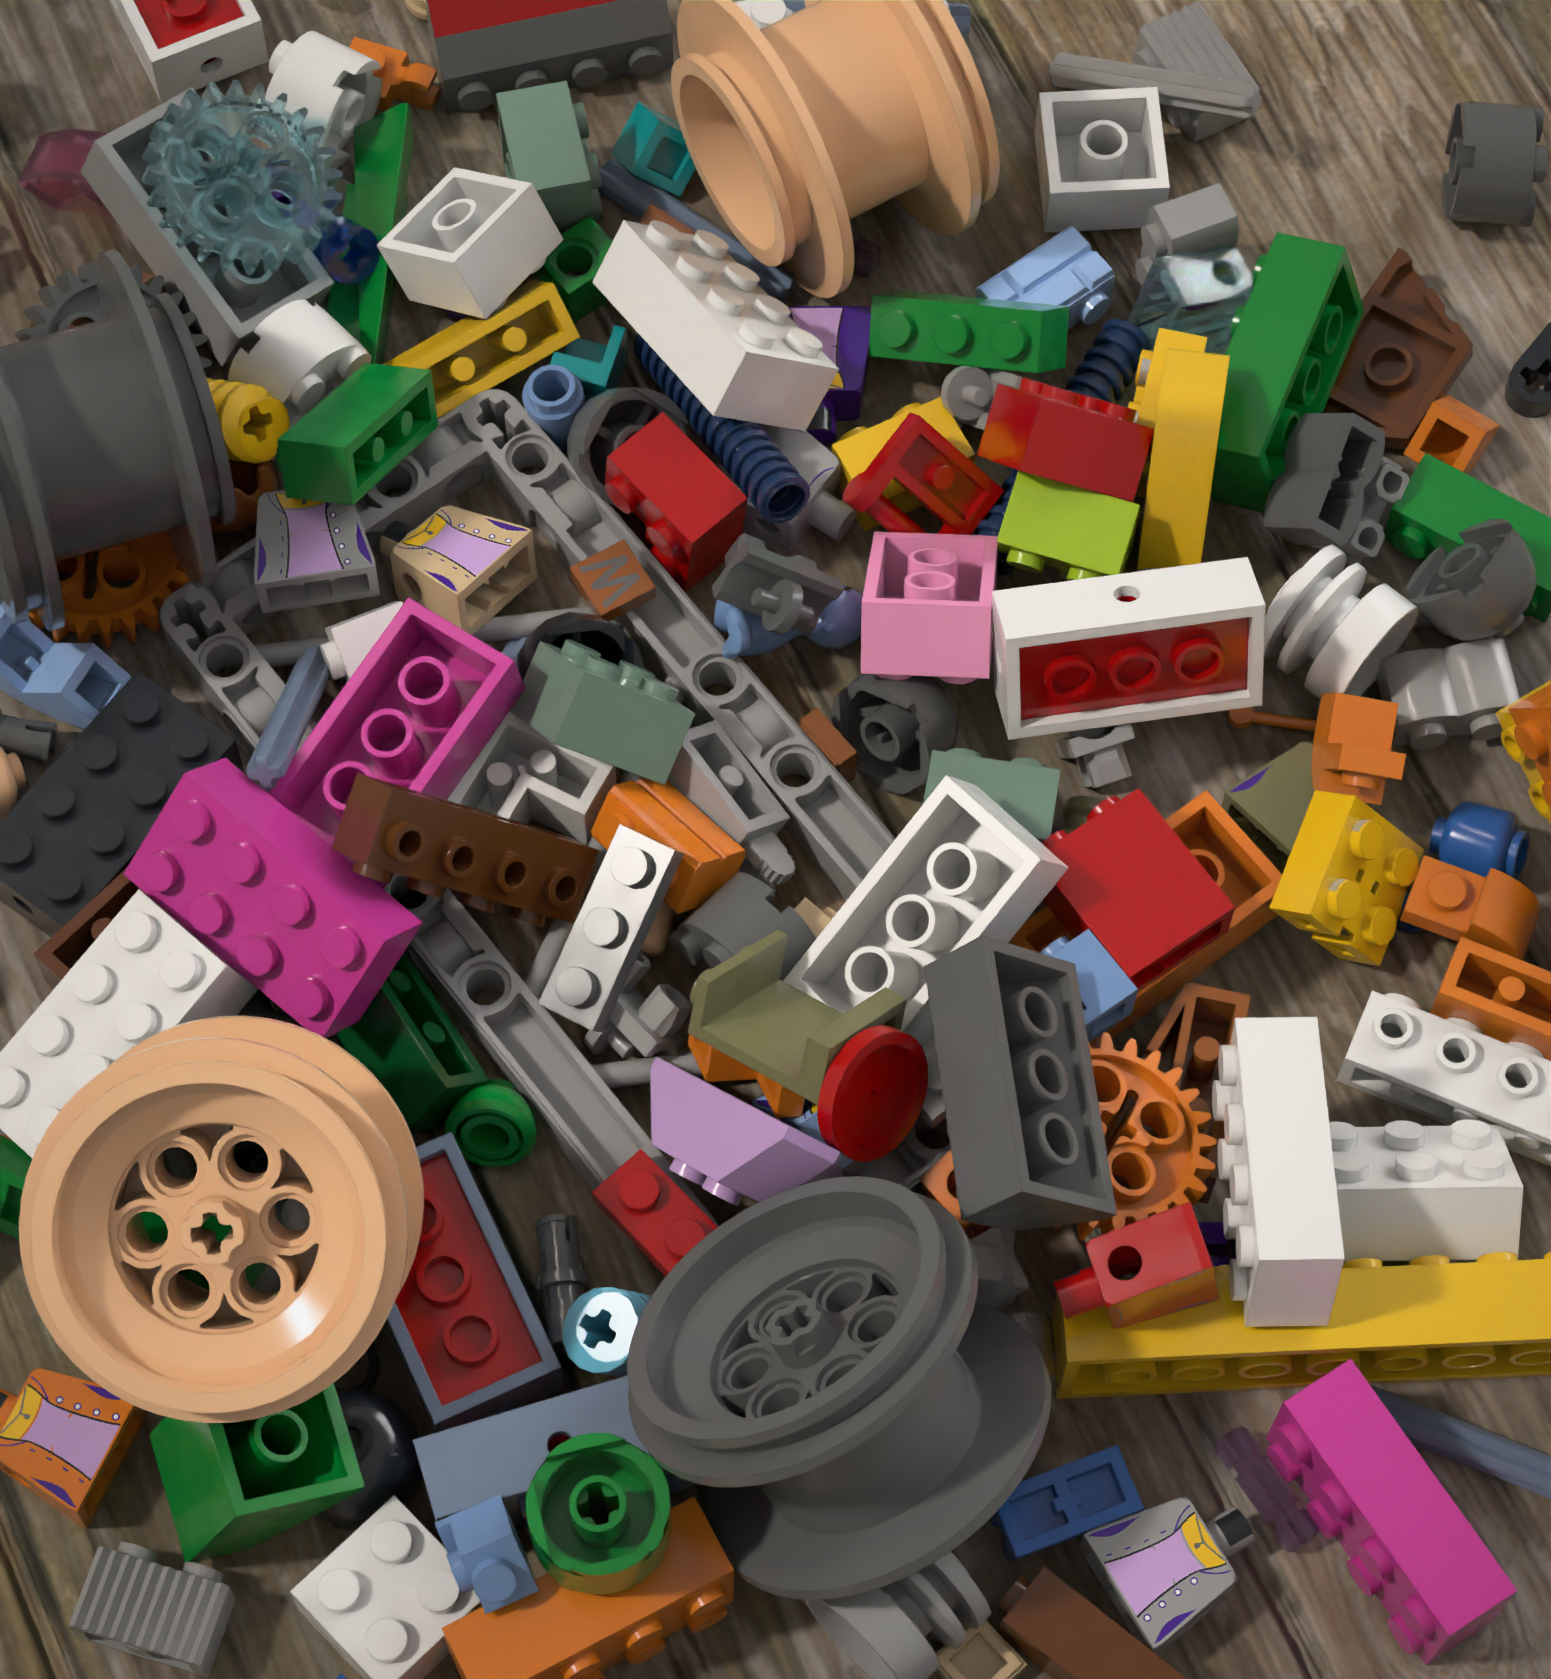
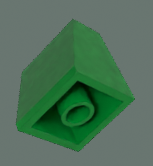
(254, 1476)

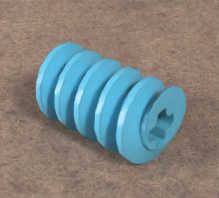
(601, 1329)

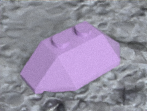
(728, 1142)

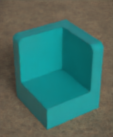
(655, 150)
(595, 364)

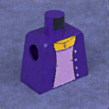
(846, 343)

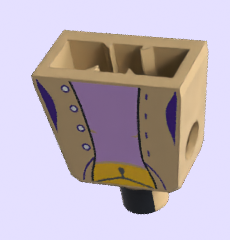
(460, 564)

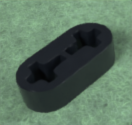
(1525, 371)

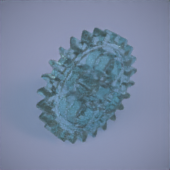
(223, 129)

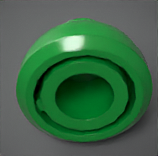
(493, 1125)

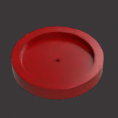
(872, 1093)

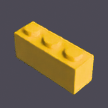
(485, 352)

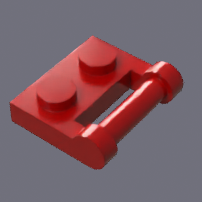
(931, 473)

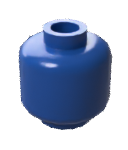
(1481, 839)

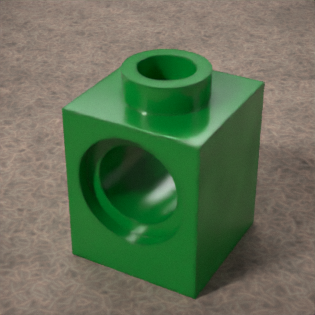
(581, 251)

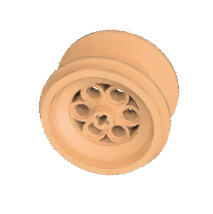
(830, 121)
(118, 1296)

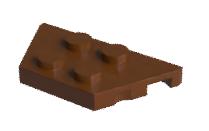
(1400, 355)

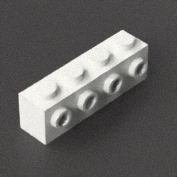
(1451, 1072)

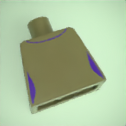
(1274, 802)

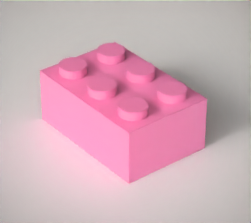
(929, 606)

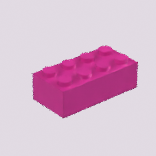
(405, 717)
(272, 898)
(1387, 1513)

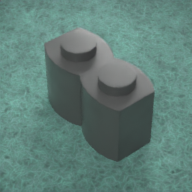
(1324, 479)

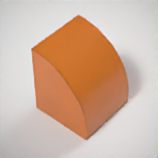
(1452, 434)

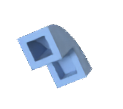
(56, 678)

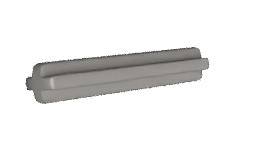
(1174, 87)

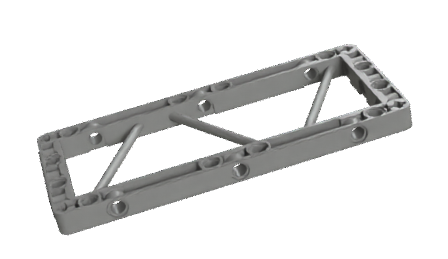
(675, 644)

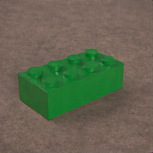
(1282, 361)

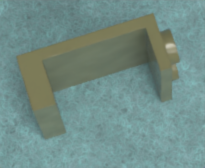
(772, 1025)

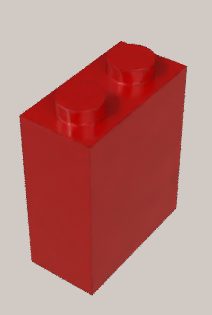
(1136, 889)

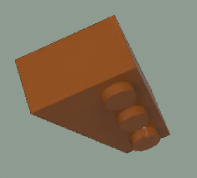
(1191, 1040)

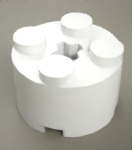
(330, 83)
(299, 357)

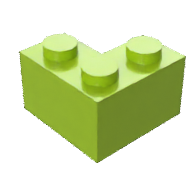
(1067, 529)

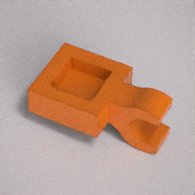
(400, 78)

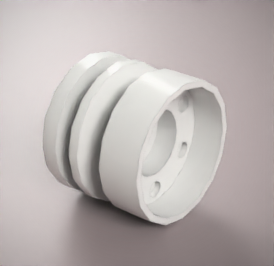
(1325, 621)

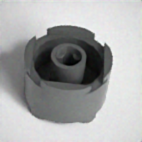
(1493, 163)
(738, 918)

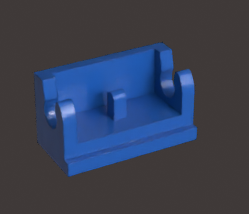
(1066, 1503)

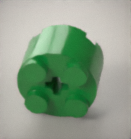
(634, 1494)

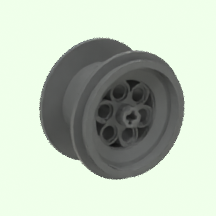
(107, 445)
(837, 1387)

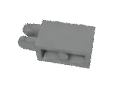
(734, 797)

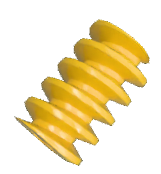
(248, 420)

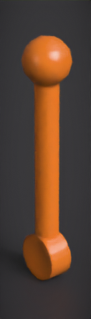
(1243, 717)

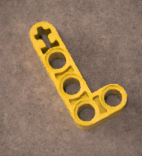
(1183, 458)

